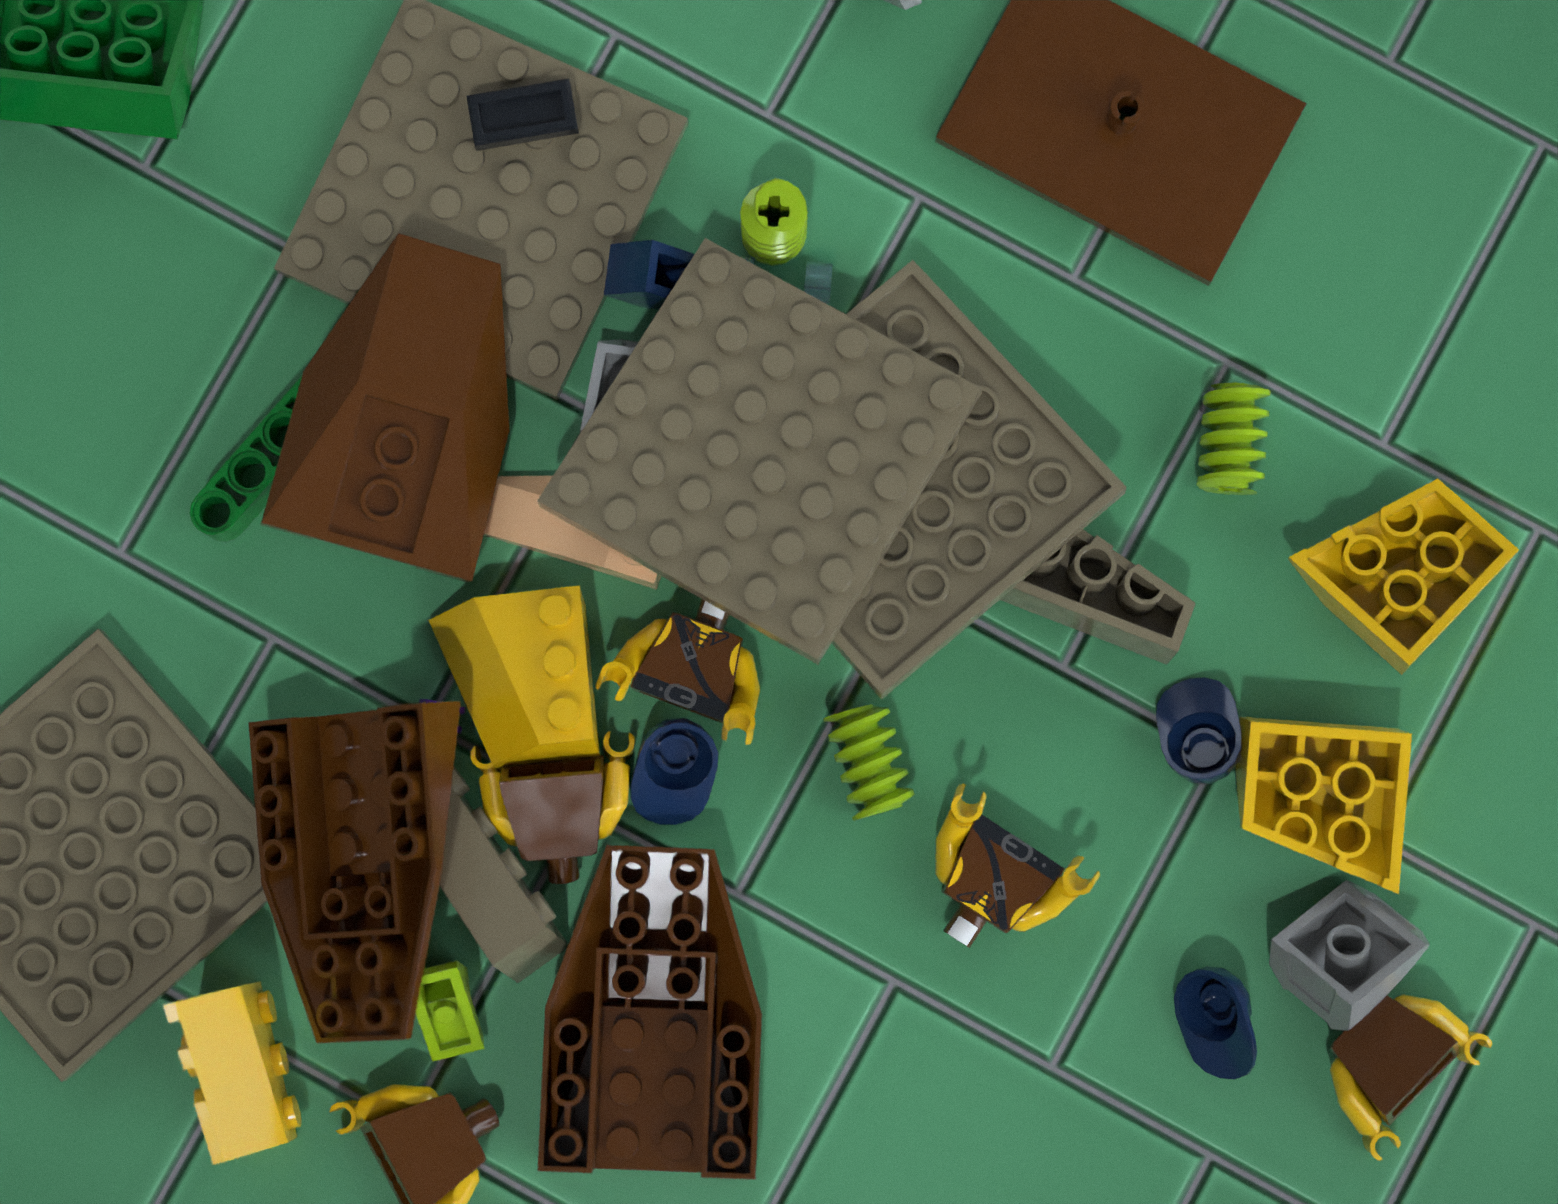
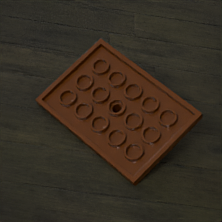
(1163, 178)

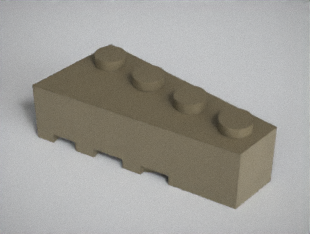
(1106, 597)
(491, 895)

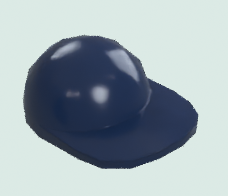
(1199, 730)
(674, 772)
(1216, 1022)

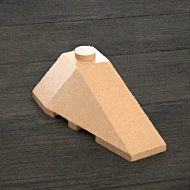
(522, 522)

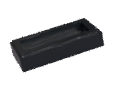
(522, 114)

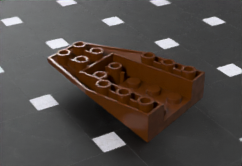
(402, 416)
(355, 857)
(652, 1025)

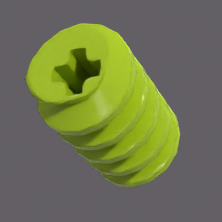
(778, 202)
(1231, 438)
(869, 760)

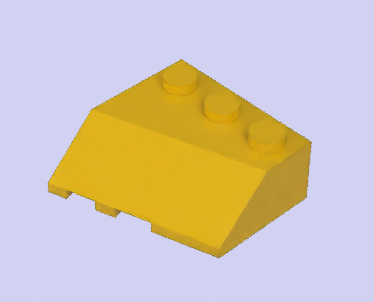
(1406, 570)
(524, 673)
(1327, 792)
(238, 1070)

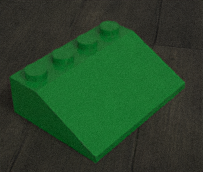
(99, 63)

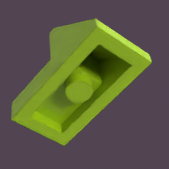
(448, 1012)

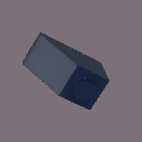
(644, 272)

